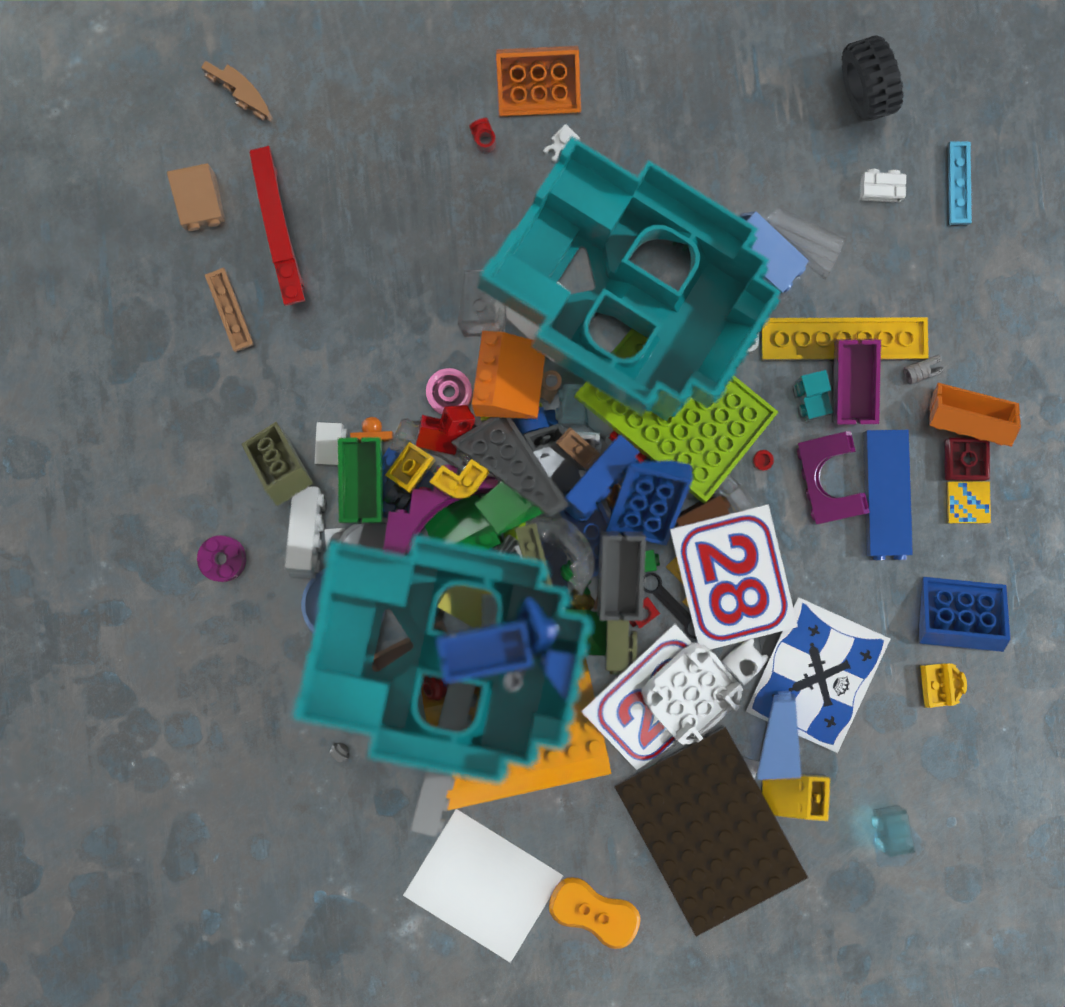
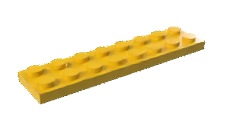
(814, 337)

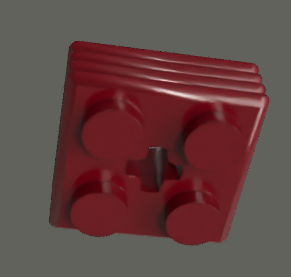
(975, 449)

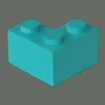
(813, 395)

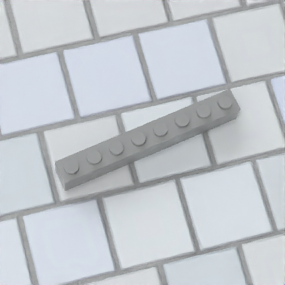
(436, 784)

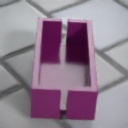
(856, 381)

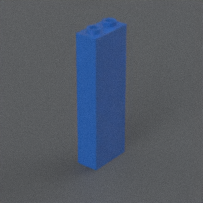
(887, 494)

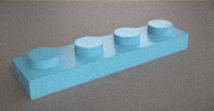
(959, 183)

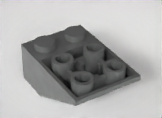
(554, 459)

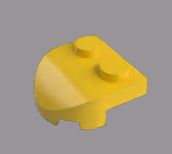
(942, 685)

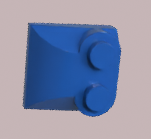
(539, 629)

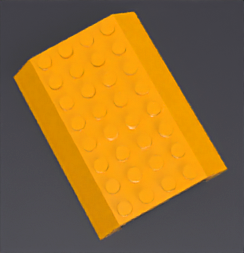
(580, 760)

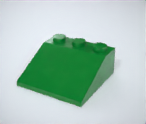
(463, 525)

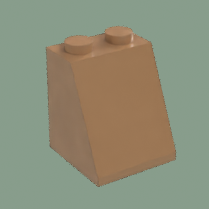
(196, 196)

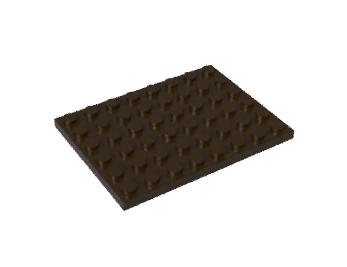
(711, 831)

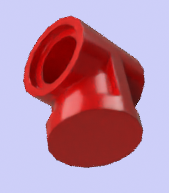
(480, 129)

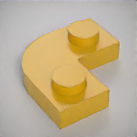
(462, 485)

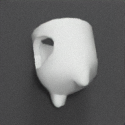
(744, 661)

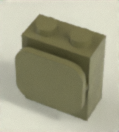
(619, 646)

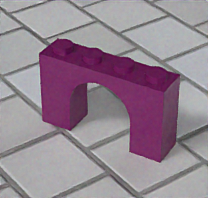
(814, 455)

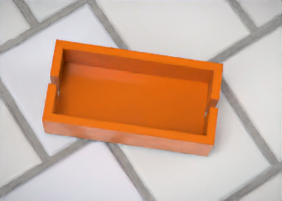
(974, 414)

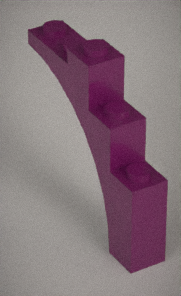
(424, 506)

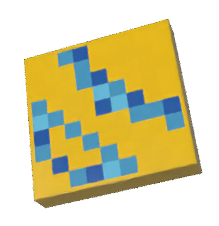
(968, 502)

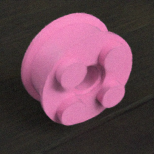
(448, 378)

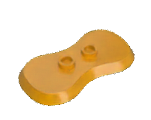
(609, 920)

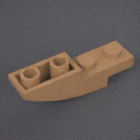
(244, 92)

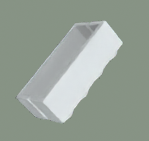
(304, 533)

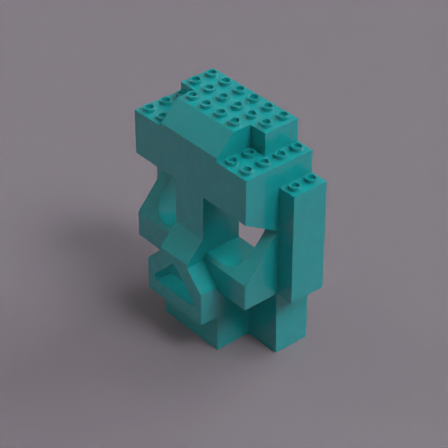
(691, 333)
(348, 695)

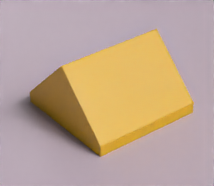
(410, 467)

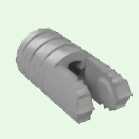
(922, 371)

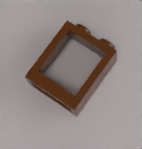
(713, 508)

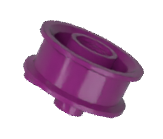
(209, 553)

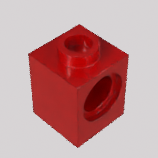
(457, 420)
(651, 610)

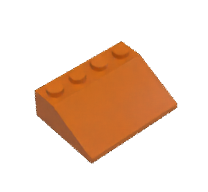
(538, 80)
(508, 377)

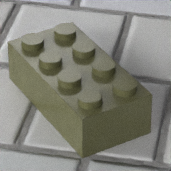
(276, 464)

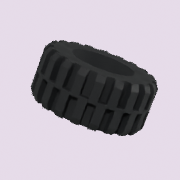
(872, 78)

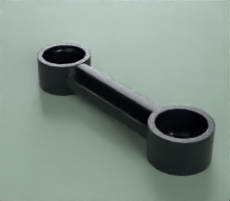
(671, 604)

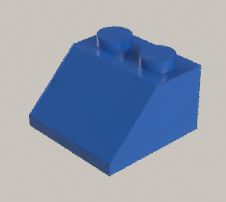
(559, 669)

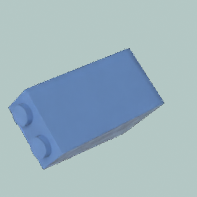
(784, 259)
(781, 745)

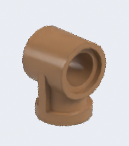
(547, 392)

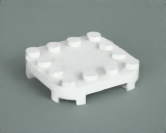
(692, 693)

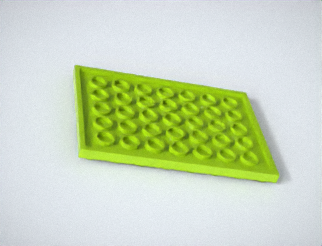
(702, 436)

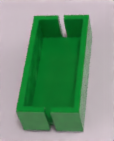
(360, 480)

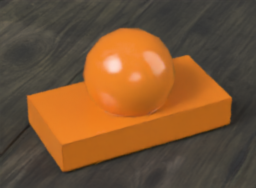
(373, 428)

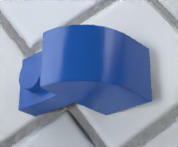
(545, 419)

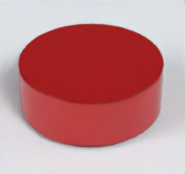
(763, 460)

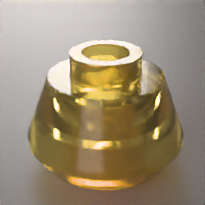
(581, 602)

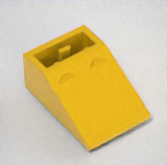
(798, 797)

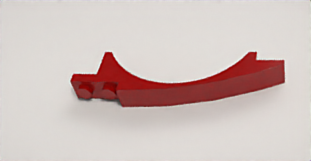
(275, 226)

